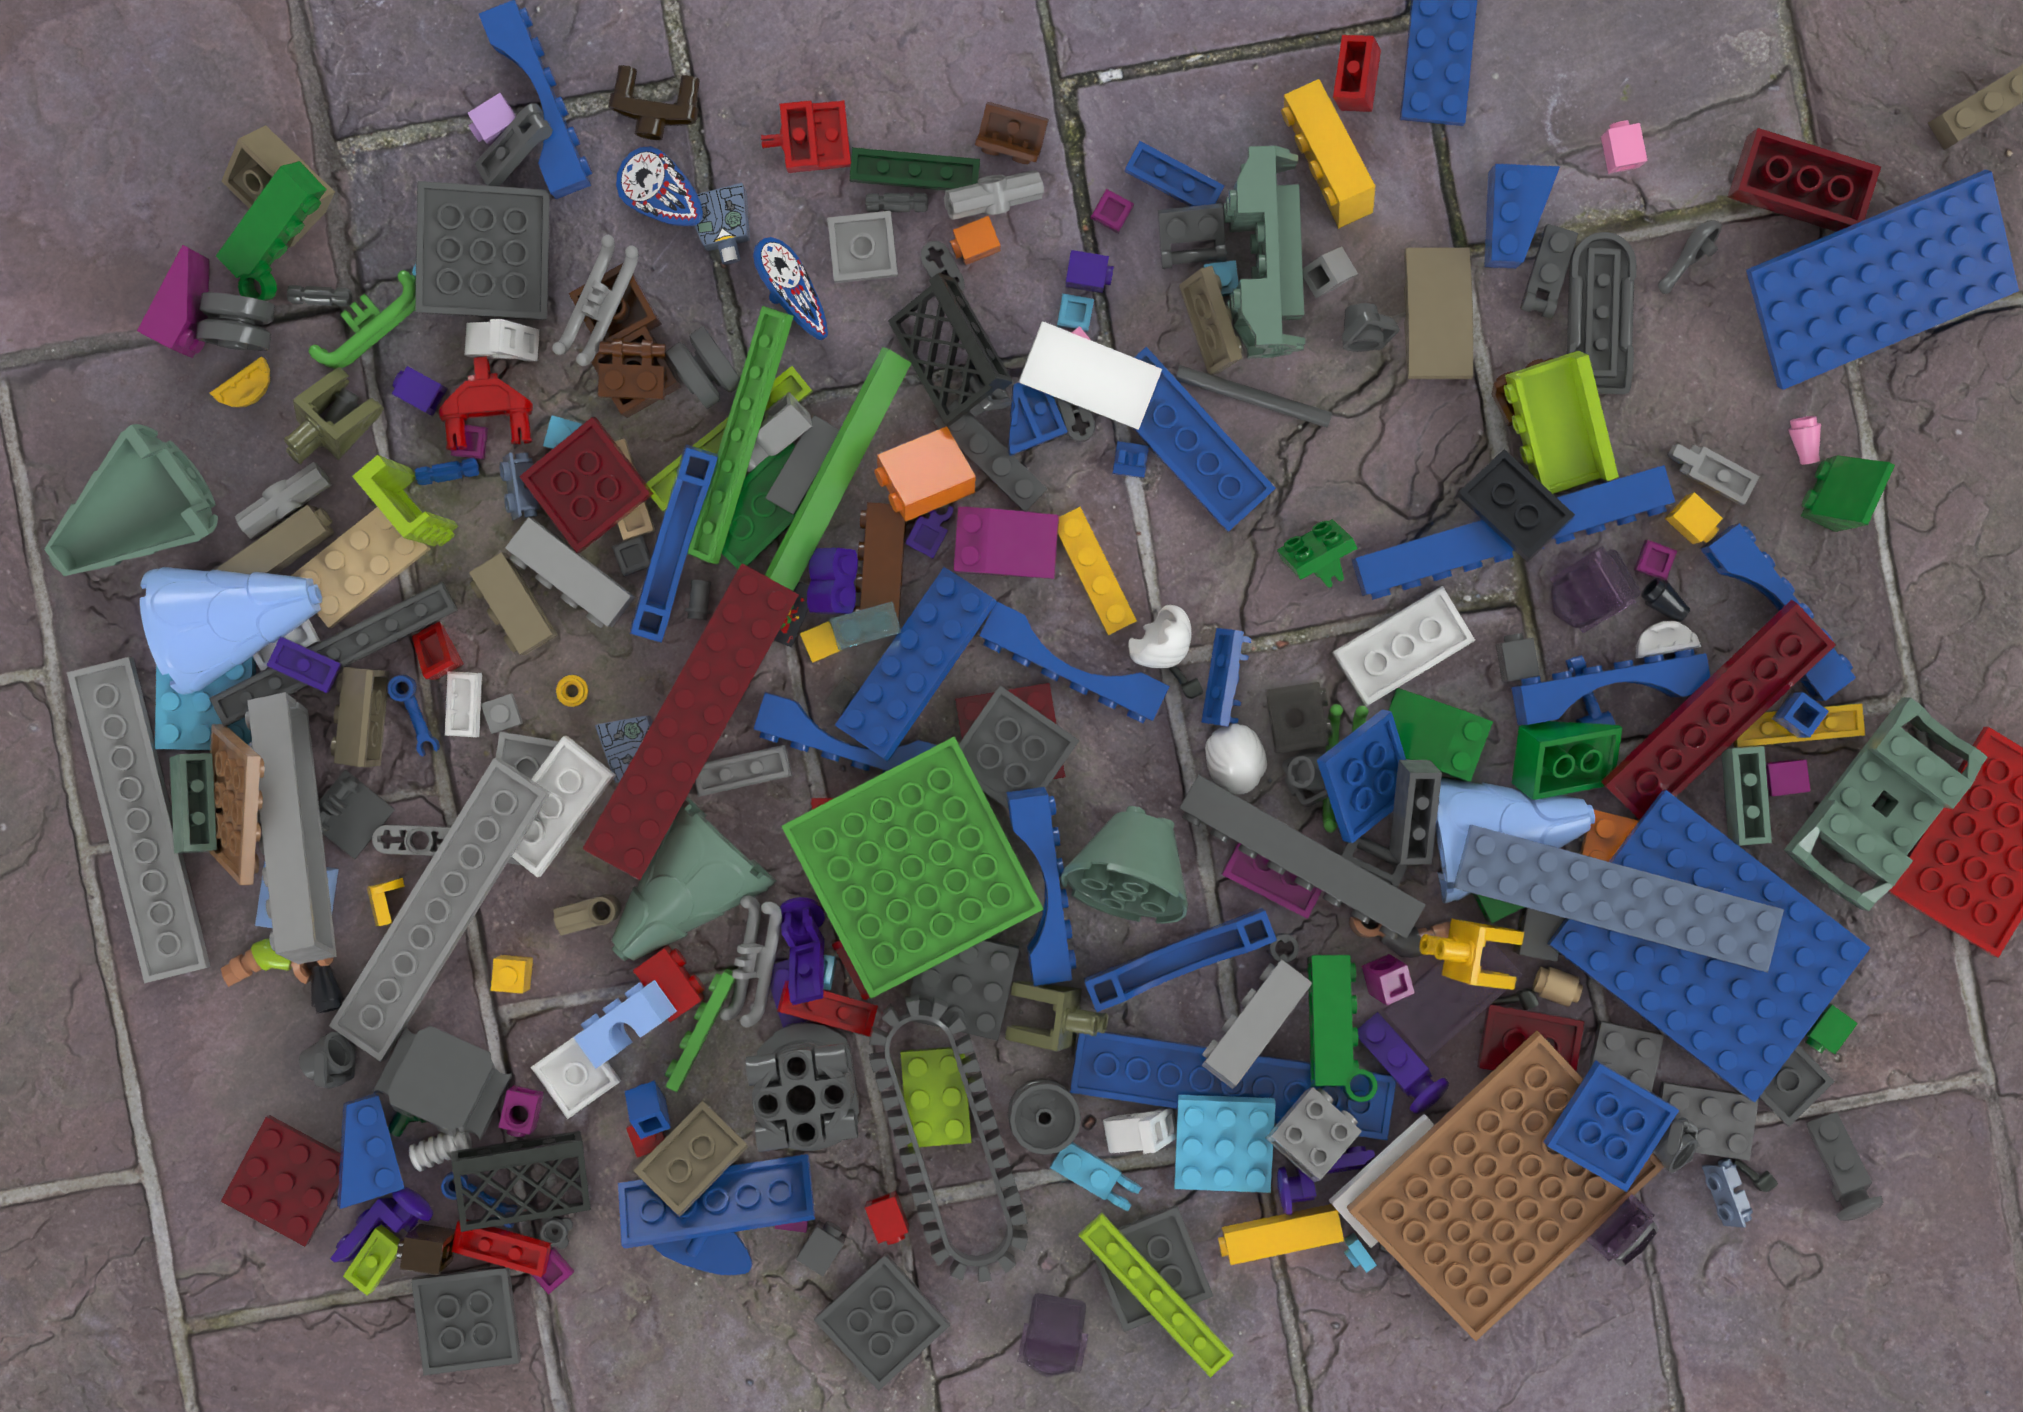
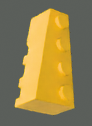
(1329, 153)

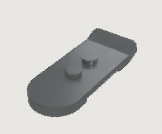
(1602, 308)

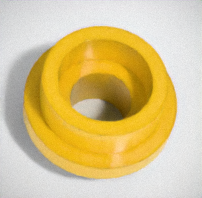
(562, 690)

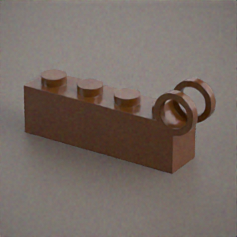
(881, 557)

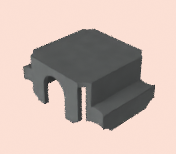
(443, 1082)

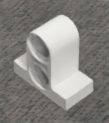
(501, 340)
(1140, 1131)

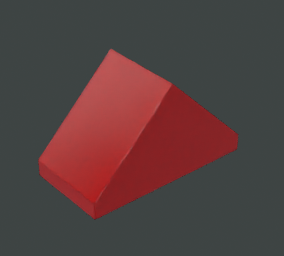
(436, 652)

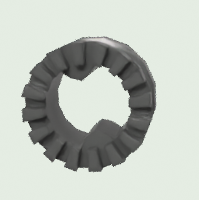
(1285, 938)

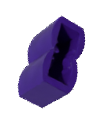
(832, 581)

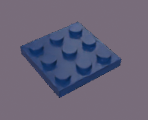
(1363, 775)
(1611, 1126)

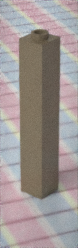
(283, 543)

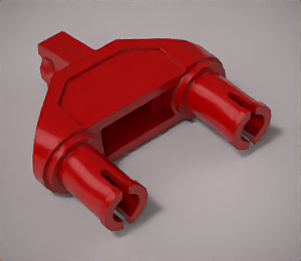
(485, 397)

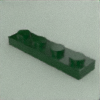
(912, 169)

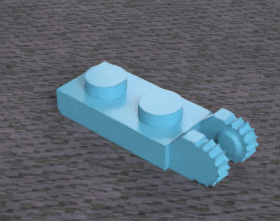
(1093, 1174)

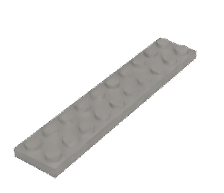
(138, 819)
(439, 909)

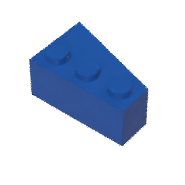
(1513, 211)
(367, 1154)

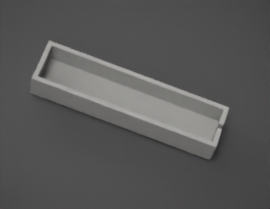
(291, 831)

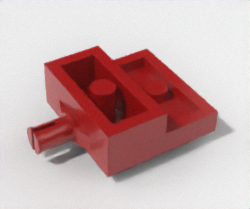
(812, 136)

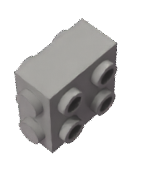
(1314, 1133)

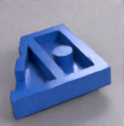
(1032, 419)

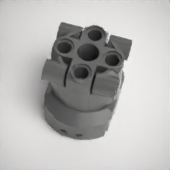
(827, 1064)

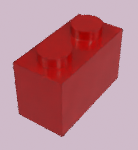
(1357, 73)
(674, 980)

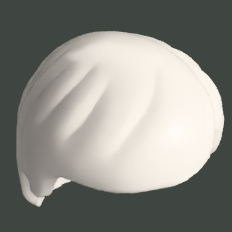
(1164, 640)
(1235, 758)

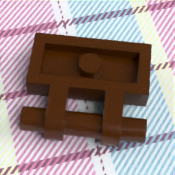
(632, 381)

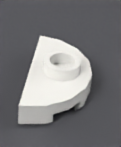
(1666, 638)

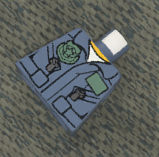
(724, 221)
(621, 741)

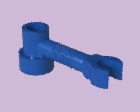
(412, 708)
(1594, 715)
(448, 1191)

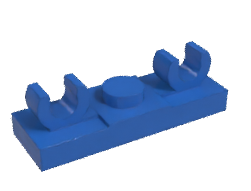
(1224, 677)

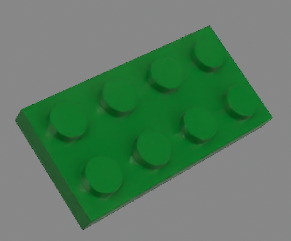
(755, 519)

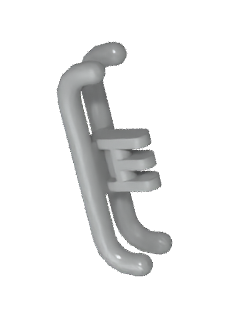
(598, 301)
(755, 961)

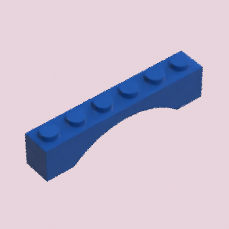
(559, 161)
(673, 543)
(1738, 557)
(1135, 692)
(1549, 699)
(789, 721)
(1048, 949)
(1178, 958)

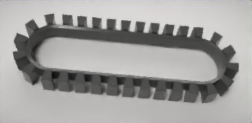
(910, 1155)

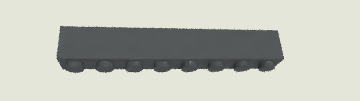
(1302, 857)

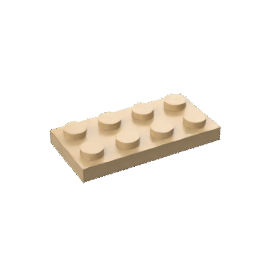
(359, 565)

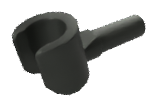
(1191, 688)
(1525, 996)
(1763, 1182)

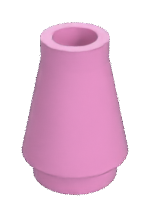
(1806, 438)

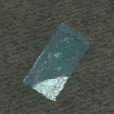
(865, 625)

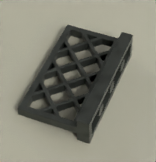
(973, 340)
(515, 1154)

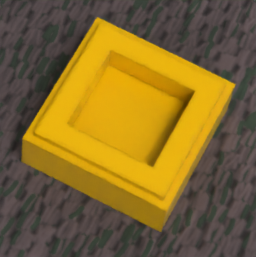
(820, 641)

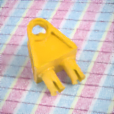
(1464, 949)

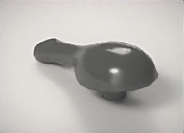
(1697, 245)

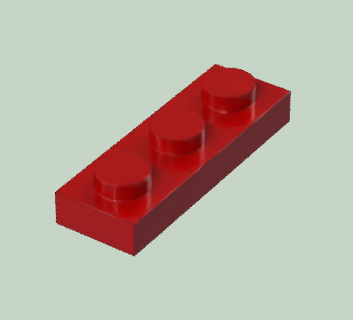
(832, 1011)
(503, 1249)

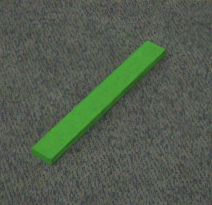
(740, 434)
(838, 468)

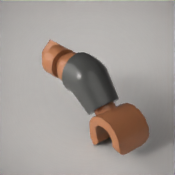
(1403, 947)

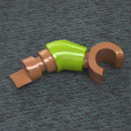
(263, 957)

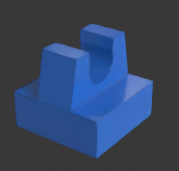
(1130, 459)

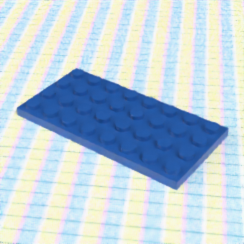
(1883, 279)

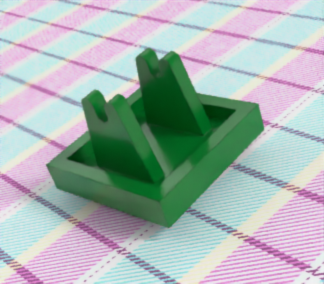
(1318, 552)

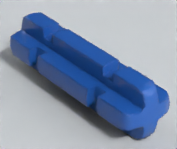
(447, 471)

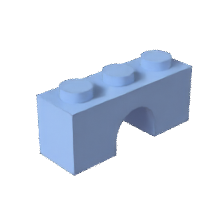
(642, 1011)

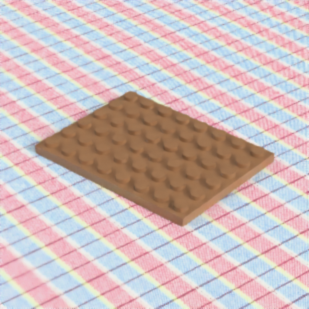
(1484, 1201)

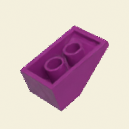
(175, 308)
(1006, 543)

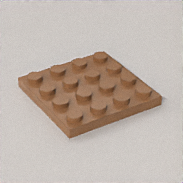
(236, 803)

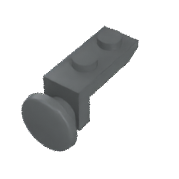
(1844, 1167)

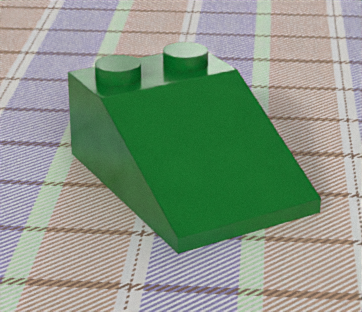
(1846, 492)
(1439, 733)
(1564, 757)

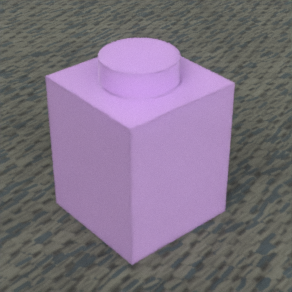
(491, 119)

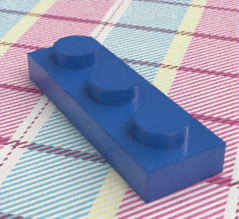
(1172, 177)

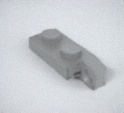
(1715, 472)

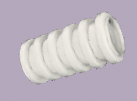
(437, 1149)

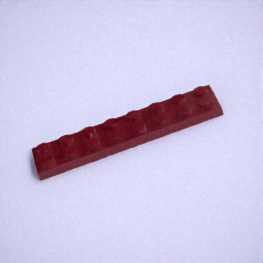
(1720, 709)

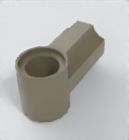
(585, 914)

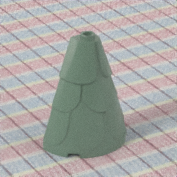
(133, 506)
(686, 885)

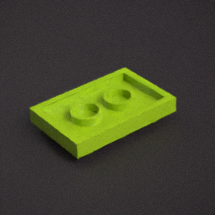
(935, 1097)

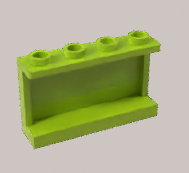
(1561, 422)
(385, 485)

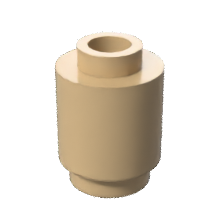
(1557, 986)

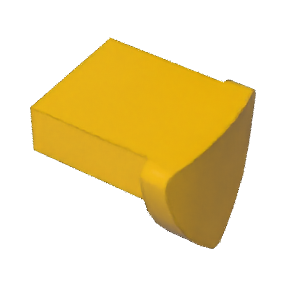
(378, 900)

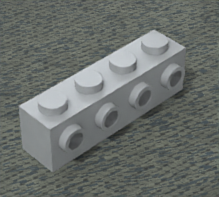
(570, 573)
(1256, 1024)

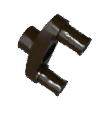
(653, 115)

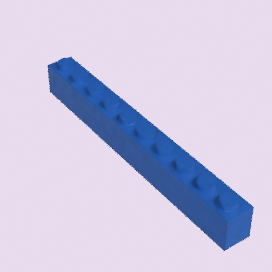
(1477, 541)

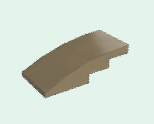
(1438, 313)

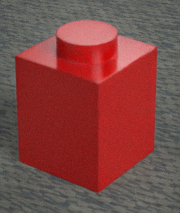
(887, 1218)

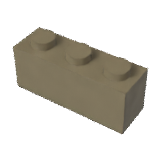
(1979, 109)
(512, 604)

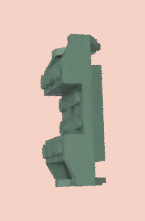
(1277, 279)
(1916, 791)

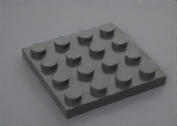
(482, 251)

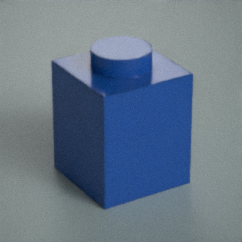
(1800, 715)
(647, 1109)

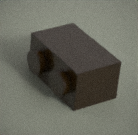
(426, 1249)

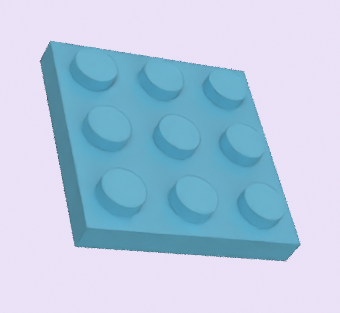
(187, 719)
(1224, 1143)

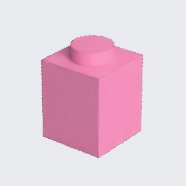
(1623, 147)

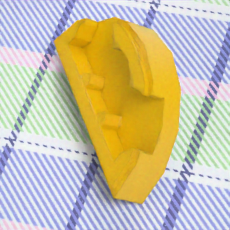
(245, 386)

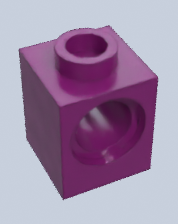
(1787, 777)
(1388, 979)
(530, 1100)

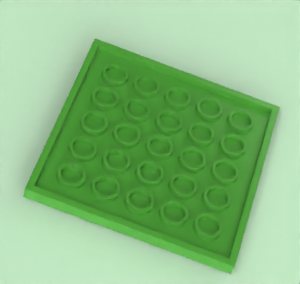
(912, 867)

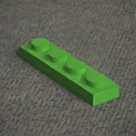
(693, 1041)

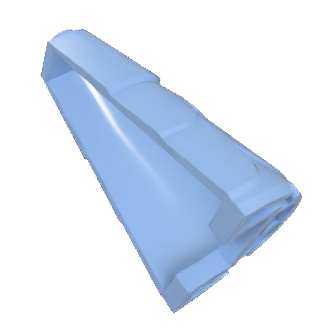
(218, 619)
(1505, 810)

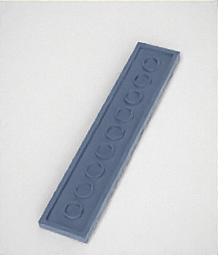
(1618, 898)

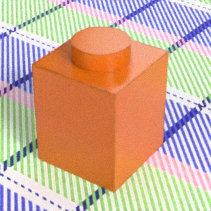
(975, 241)

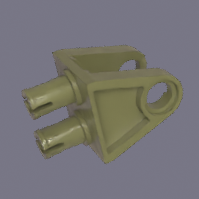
(316, 432)
(1068, 1017)

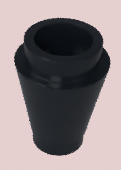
(1664, 599)
(324, 990)

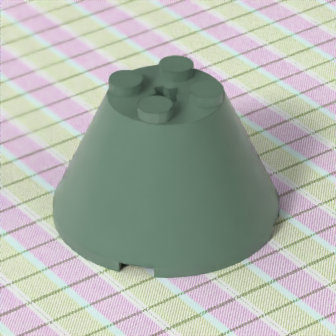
(1131, 869)

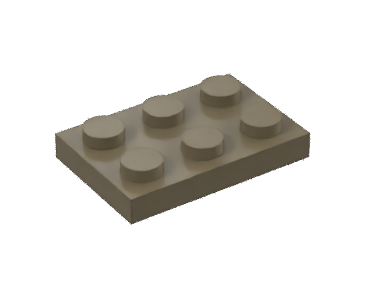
(1211, 320)
(691, 1158)

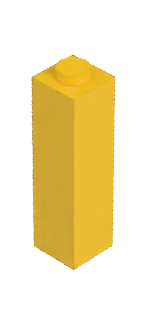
(1281, 1234)

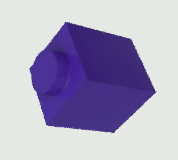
(1088, 271)
(418, 390)

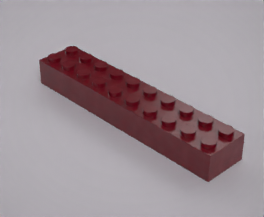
(690, 721)

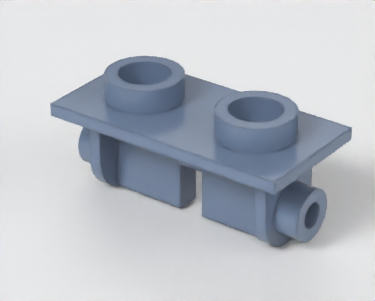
(518, 498)
(1731, 1206)

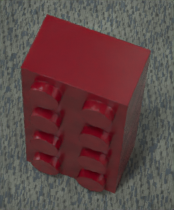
(1803, 181)

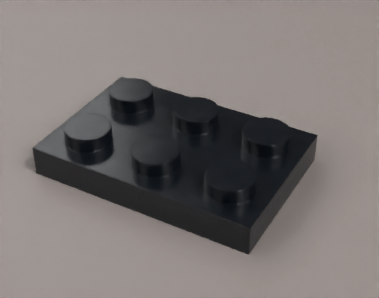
(1515, 505)

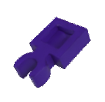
(928, 534)

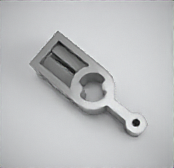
(779, 428)

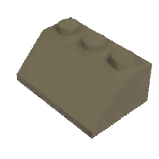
(255, 163)
(360, 717)

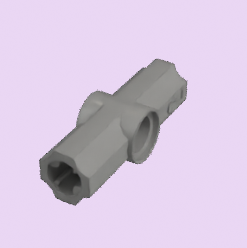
(993, 194)
(282, 500)

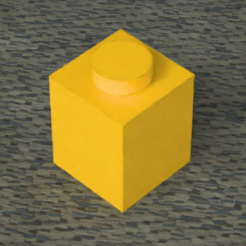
(1694, 519)
(511, 974)

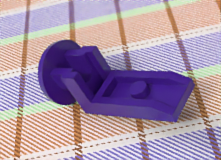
(806, 960)
(1401, 1063)
(1302, 1188)
(396, 1212)

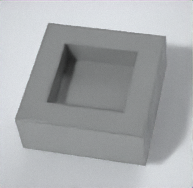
(502, 713)

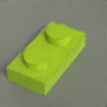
(373, 1260)

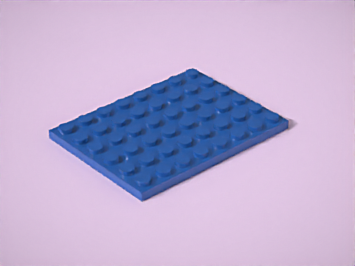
(1718, 1011)

